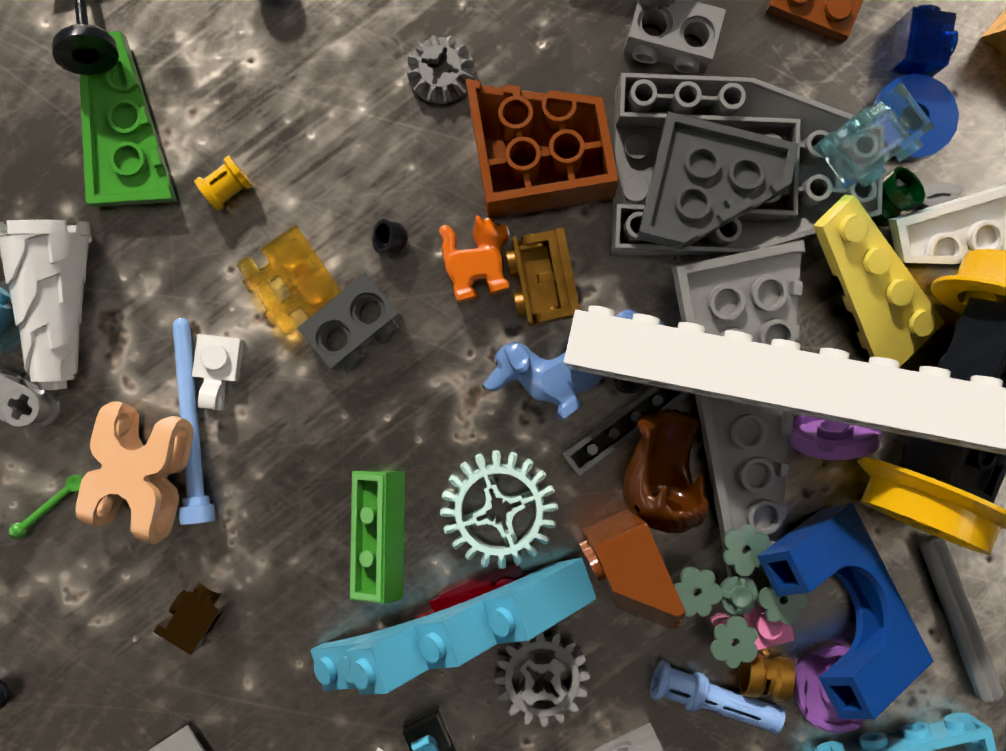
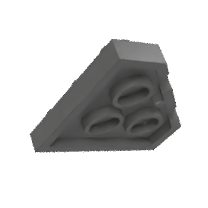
(709, 178)

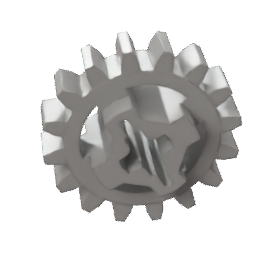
(531, 691)

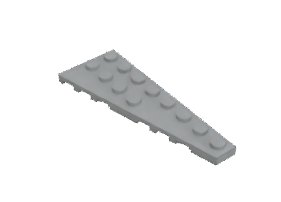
(741, 441)

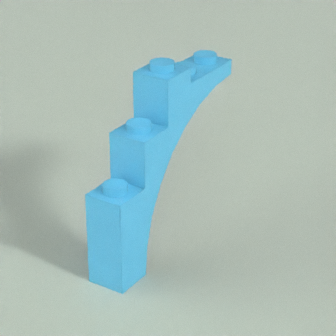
(456, 634)

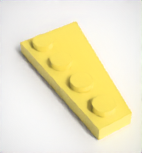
(877, 286)

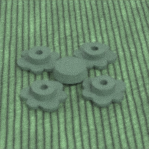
(738, 596)

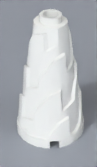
(46, 286)

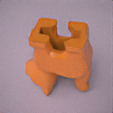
(478, 264)

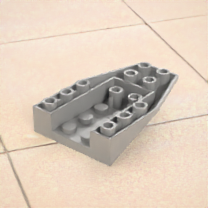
(739, 103)

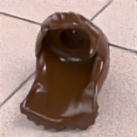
(659, 475)

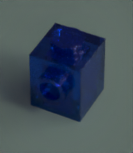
(923, 41)

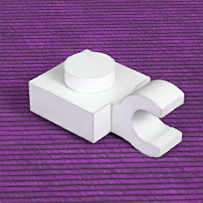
(216, 361)

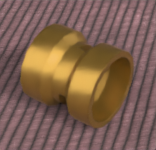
(768, 678)

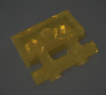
(301, 272)

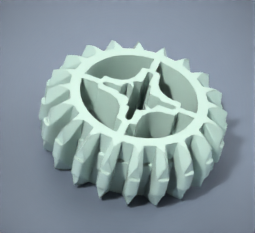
(512, 543)

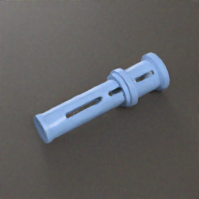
(697, 694)

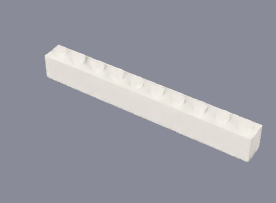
(791, 380)

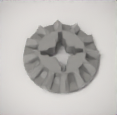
(450, 85)

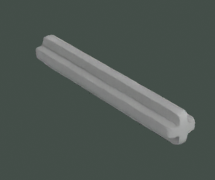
(961, 619)

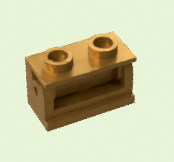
(544, 277)

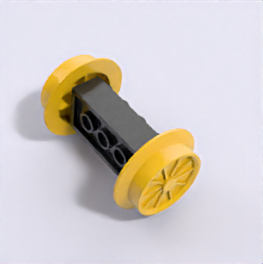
(940, 484)

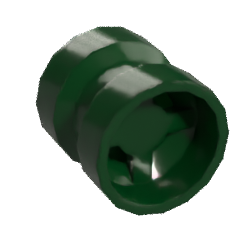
(900, 192)

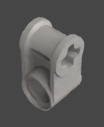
(19, 395)

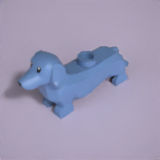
(541, 378)

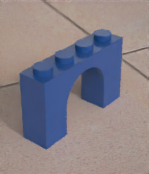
(886, 644)

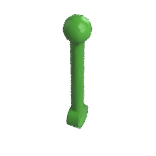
(19, 530)

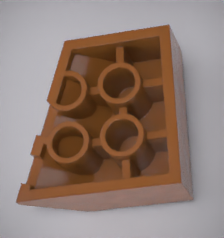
(540, 149)
(632, 567)

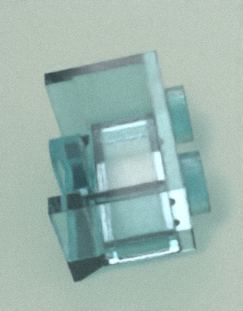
(874, 136)

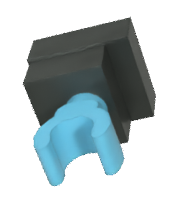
(429, 732)

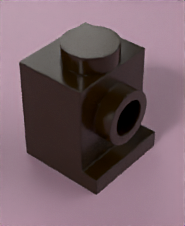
(194, 616)

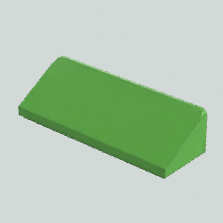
(377, 536)

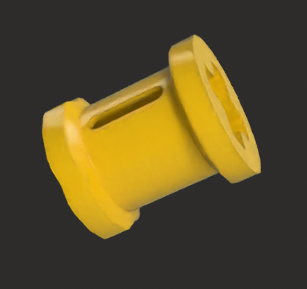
(223, 183)

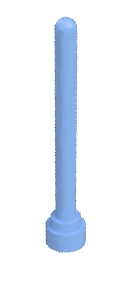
(196, 506)

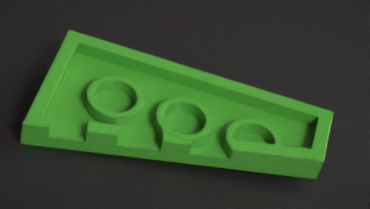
(119, 138)

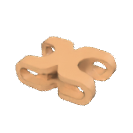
(134, 472)

